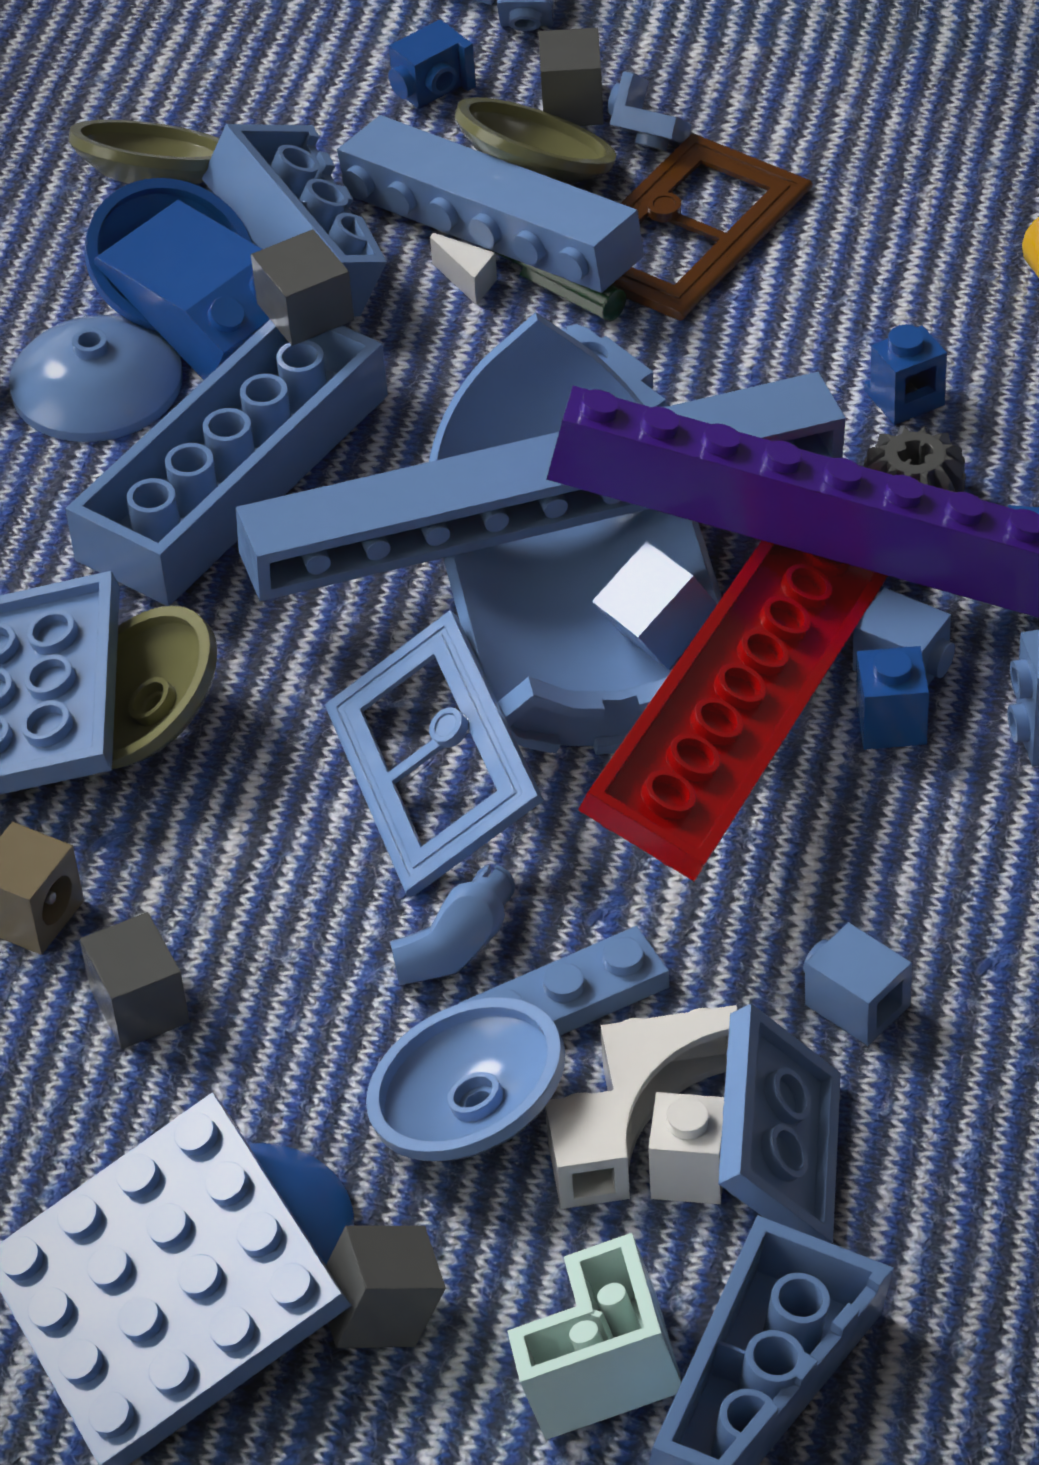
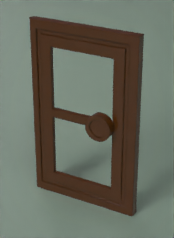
(657, 201)

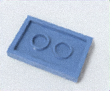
(779, 1125)

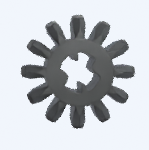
(920, 456)

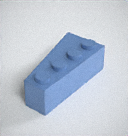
(287, 188)
(770, 1345)

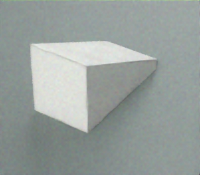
(464, 265)

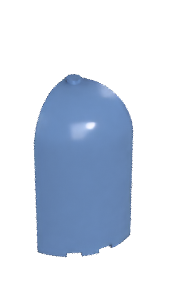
(529, 602)

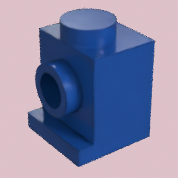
(431, 64)
(903, 358)

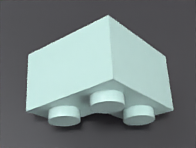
(603, 1352)

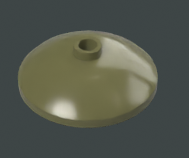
(534, 139)
(143, 150)
(160, 680)

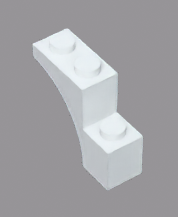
(597, 1132)

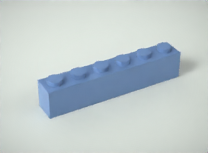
(492, 203)

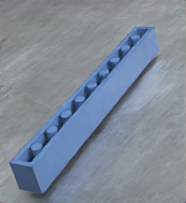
(483, 497)

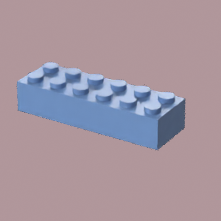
(228, 444)

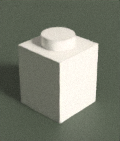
(686, 1148)

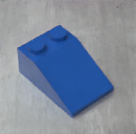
(189, 283)

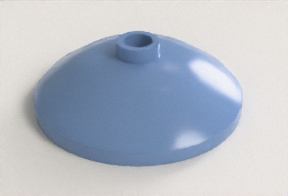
(95, 379)
(466, 1079)

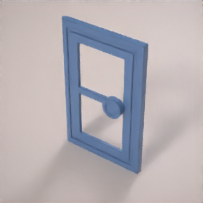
(480, 714)

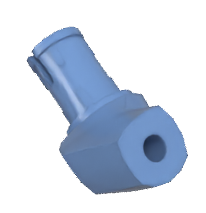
(460, 930)

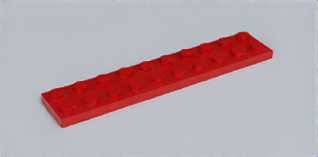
(729, 704)

